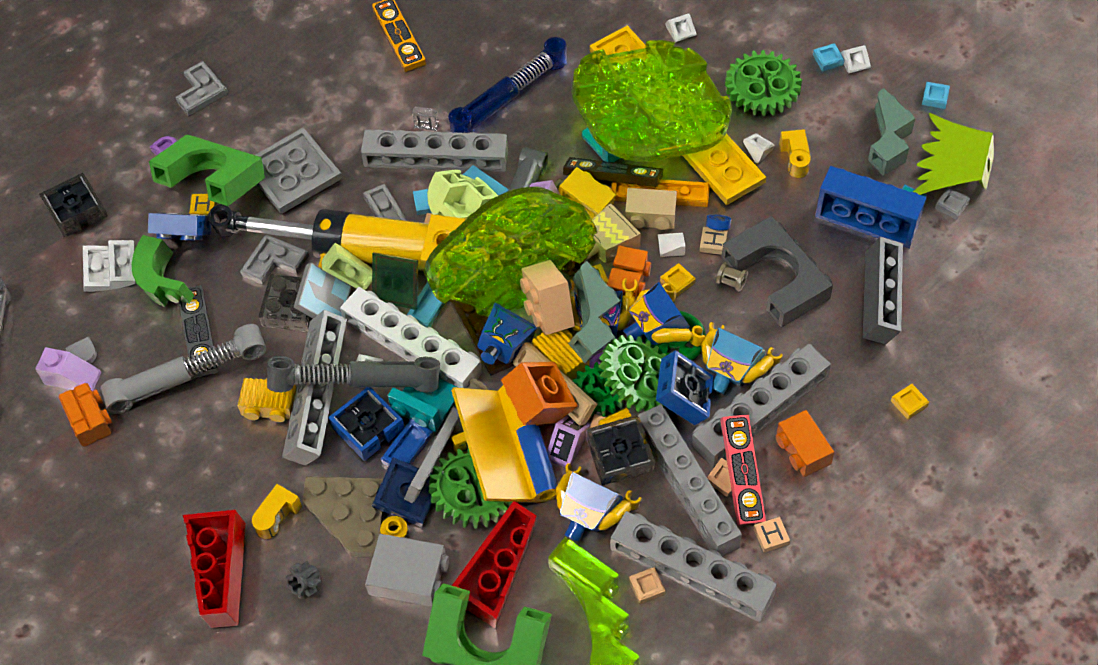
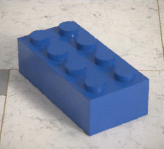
(869, 206)

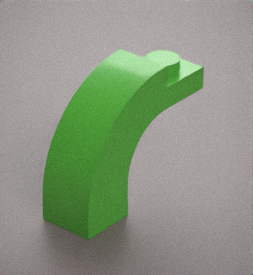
(148, 271)

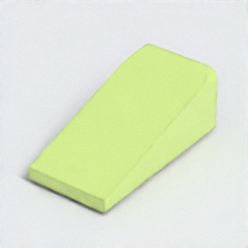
(347, 267)

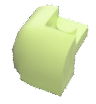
(457, 194)

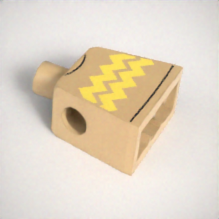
(613, 231)

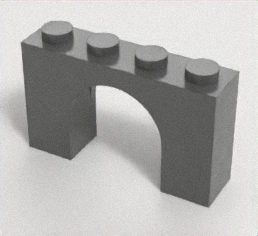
(771, 241)

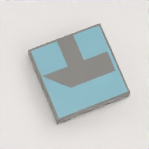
(320, 292)

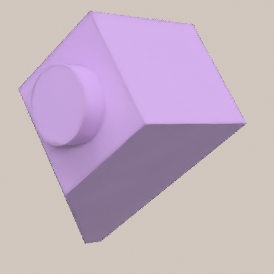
(66, 370)

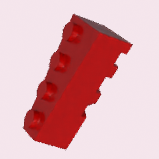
(496, 563)
(217, 564)

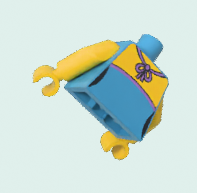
(734, 359)

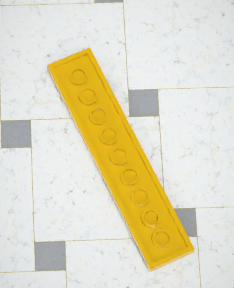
(722, 166)

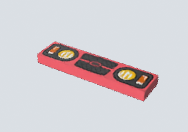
(742, 470)

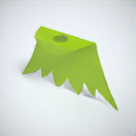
(958, 156)

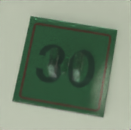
(395, 280)

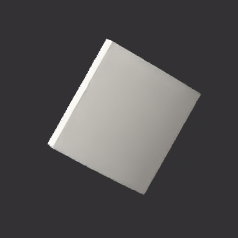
(108, 266)

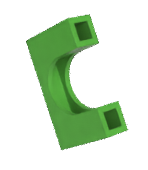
(235, 169)
(449, 643)

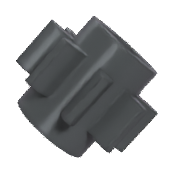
(303, 579)

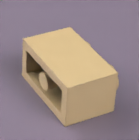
(651, 208)

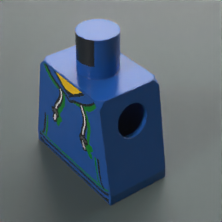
(504, 335)

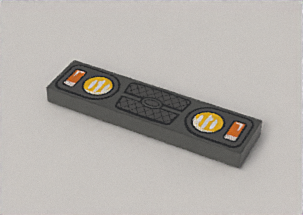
(197, 327)

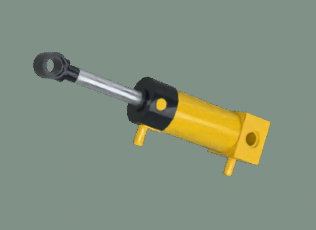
(354, 232)

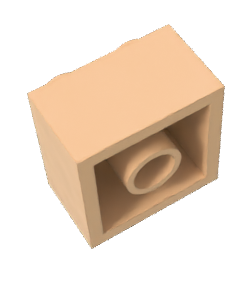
(547, 297)

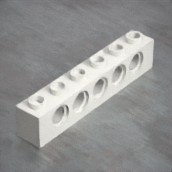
(376, 326)

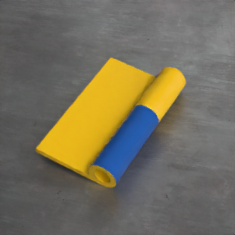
(505, 453)

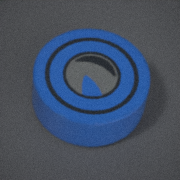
(718, 222)

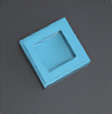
(828, 57)
(935, 95)

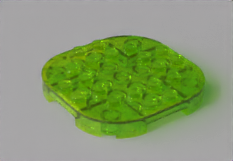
(650, 102)
(512, 231)

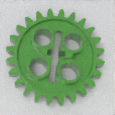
(748, 88)
(622, 369)
(449, 493)

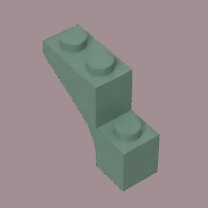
(894, 125)
(595, 302)

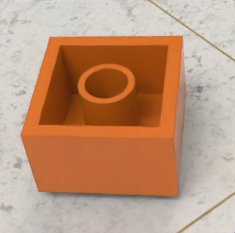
(539, 393)

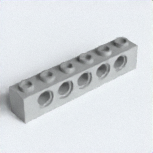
(434, 150)
(805, 360)
(313, 401)
(689, 482)
(700, 578)

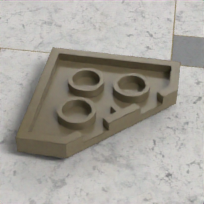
(346, 510)

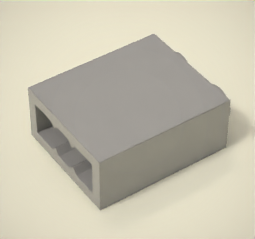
(406, 569)

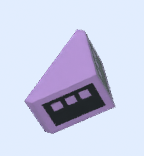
(566, 441)

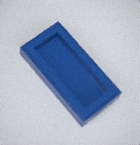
(408, 443)

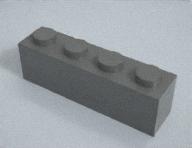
(883, 290)

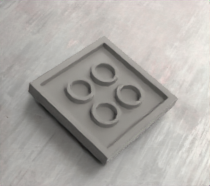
(295, 170)

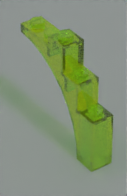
(593, 586)

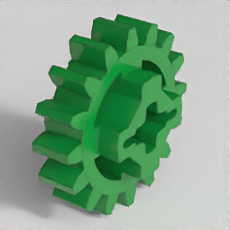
(601, 393)

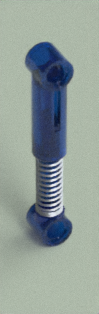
(485, 105)

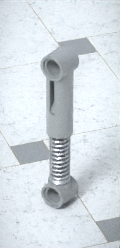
(122, 393)

